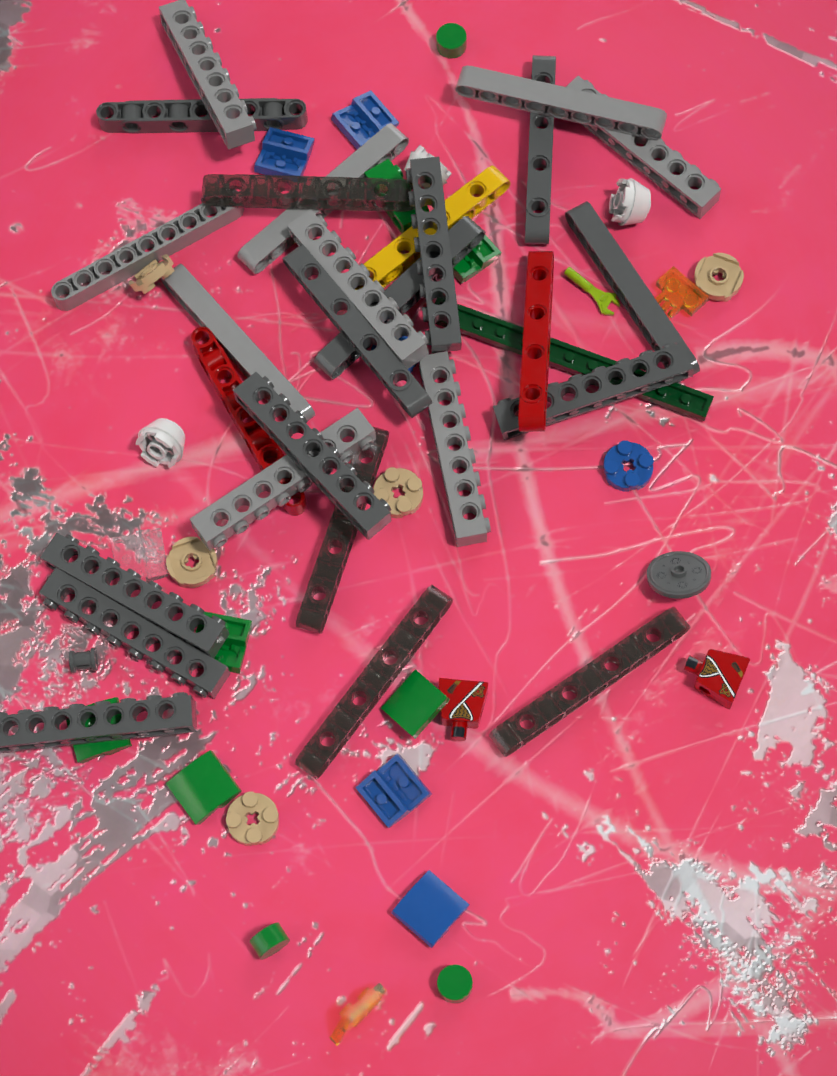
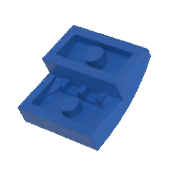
(363, 118)
(284, 153)
(393, 790)
(430, 908)

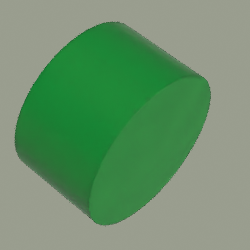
(451, 40)
(269, 940)
(454, 983)

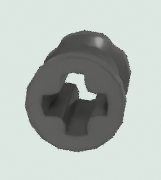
(83, 660)

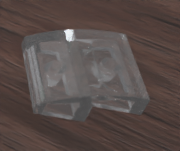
(141, 553)

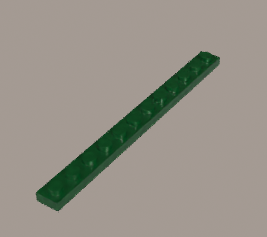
(576, 360)

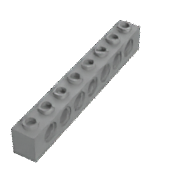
(207, 74)
(660, 172)
(303, 232)
(268, 480)
(466, 531)

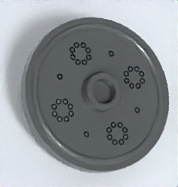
(679, 574)

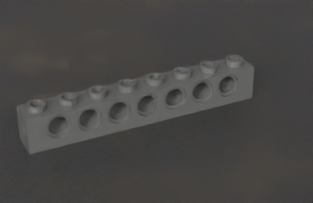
(429, 171)
(607, 394)
(367, 521)
(62, 584)
(208, 640)
(182, 721)

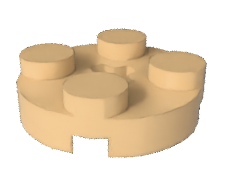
(151, 273)
(722, 289)
(410, 485)
(185, 575)
(250, 804)

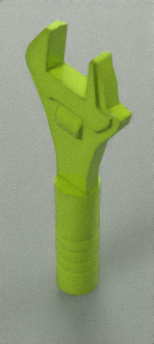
(602, 298)

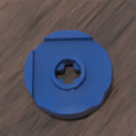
(625, 453)

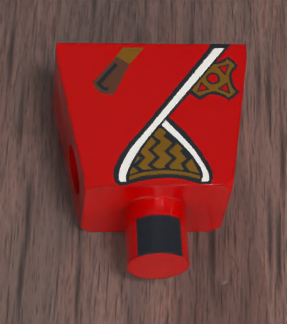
(718, 675)
(464, 706)

